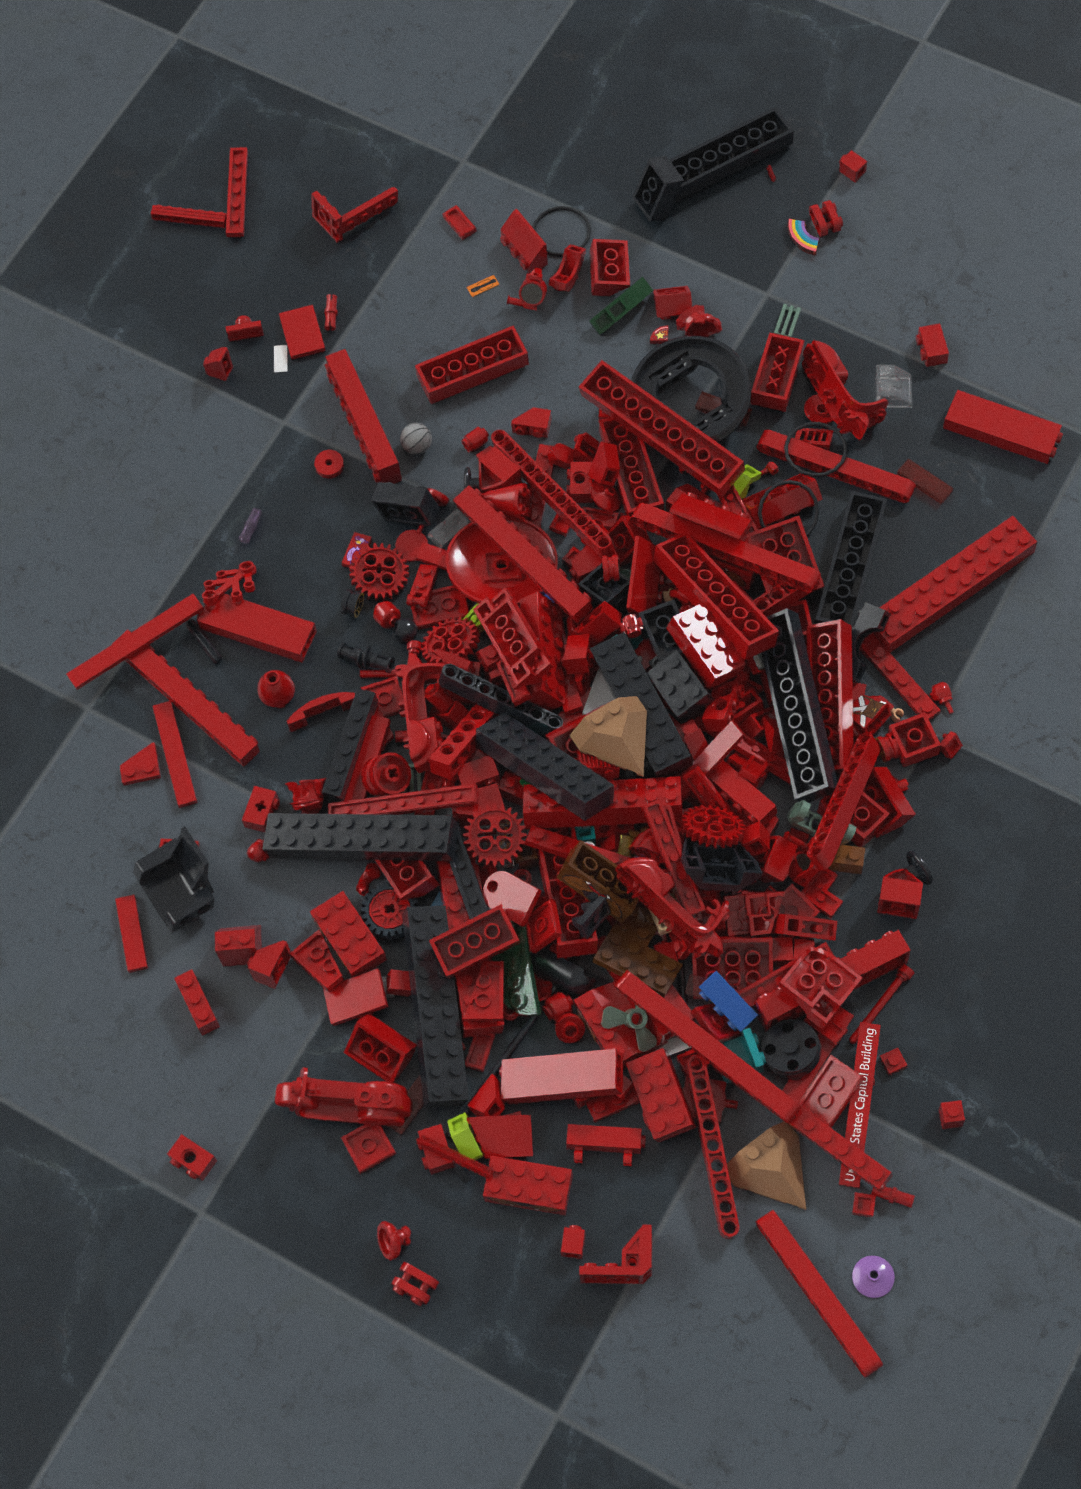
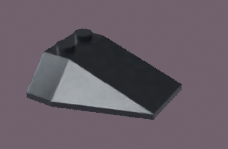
(719, 867)

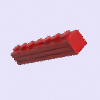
(188, 216)

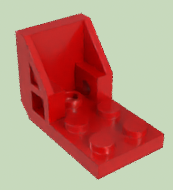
(636, 1251)

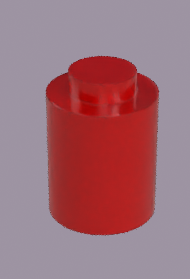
(438, 697)

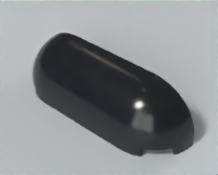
(561, 972)

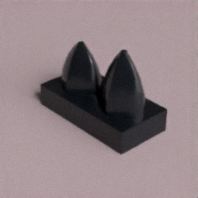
(594, 915)

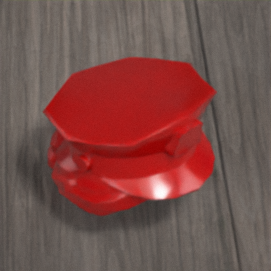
(698, 323)

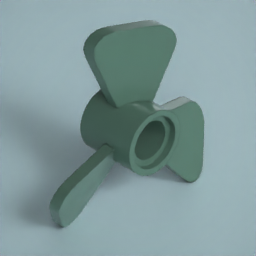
(614, 1017)

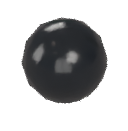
(404, 630)

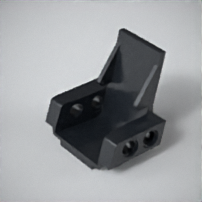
(176, 881)

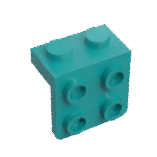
(747, 1050)

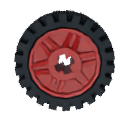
(375, 914)

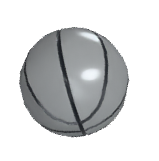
(416, 438)

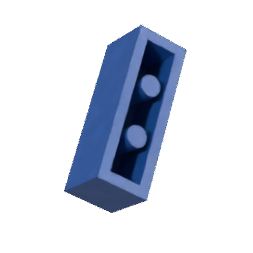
(727, 1002)

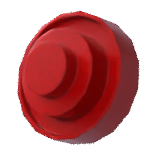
(569, 1028)

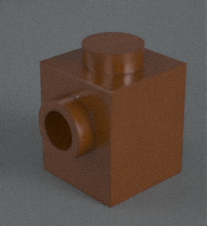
(527, 858)

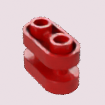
(830, 211)
(418, 1296)

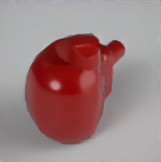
(942, 693)
(256, 853)

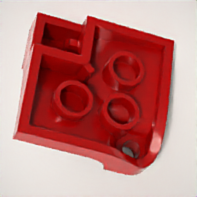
(819, 984)

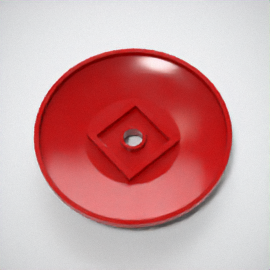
(474, 562)

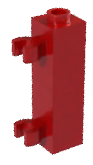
(605, 1140)

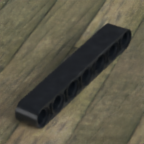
(497, 699)

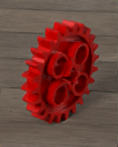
(381, 557)
(452, 636)
(712, 826)
(494, 853)

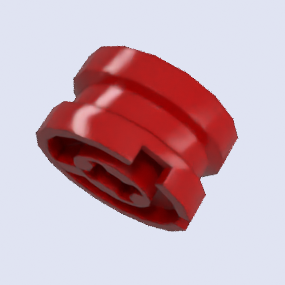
(610, 568)
(889, 747)

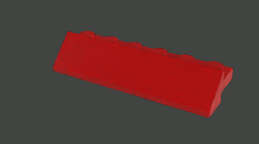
(513, 639)

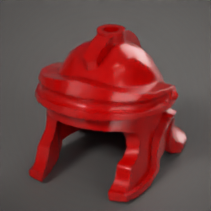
(308, 795)

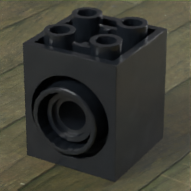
(612, 592)

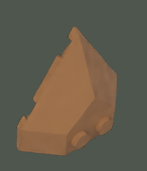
(615, 734)
(771, 1166)

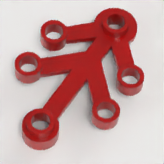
(246, 569)

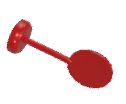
(411, 540)

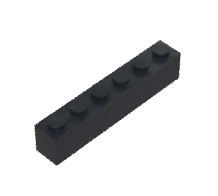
(349, 745)

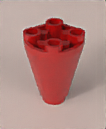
(512, 500)

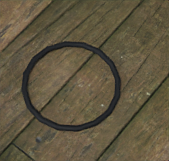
(565, 208)
(815, 424)
(794, 483)

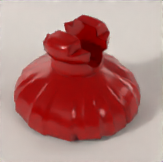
(391, 1239)

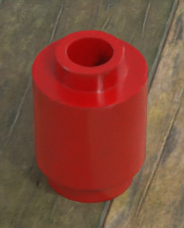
(475, 439)

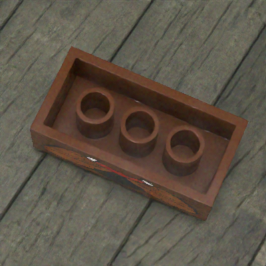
(596, 876)

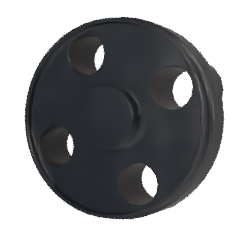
(791, 1049)

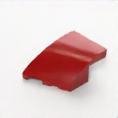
(753, 912)
(503, 1135)

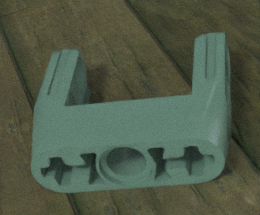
(801, 811)

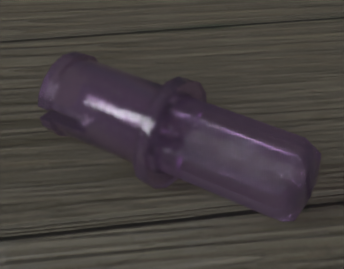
(250, 526)

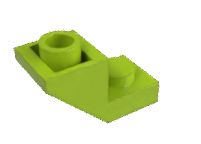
(749, 476)
(464, 1137)

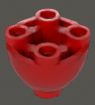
(275, 688)

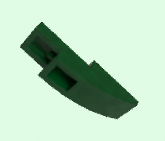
(621, 305)

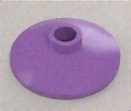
(873, 1287)

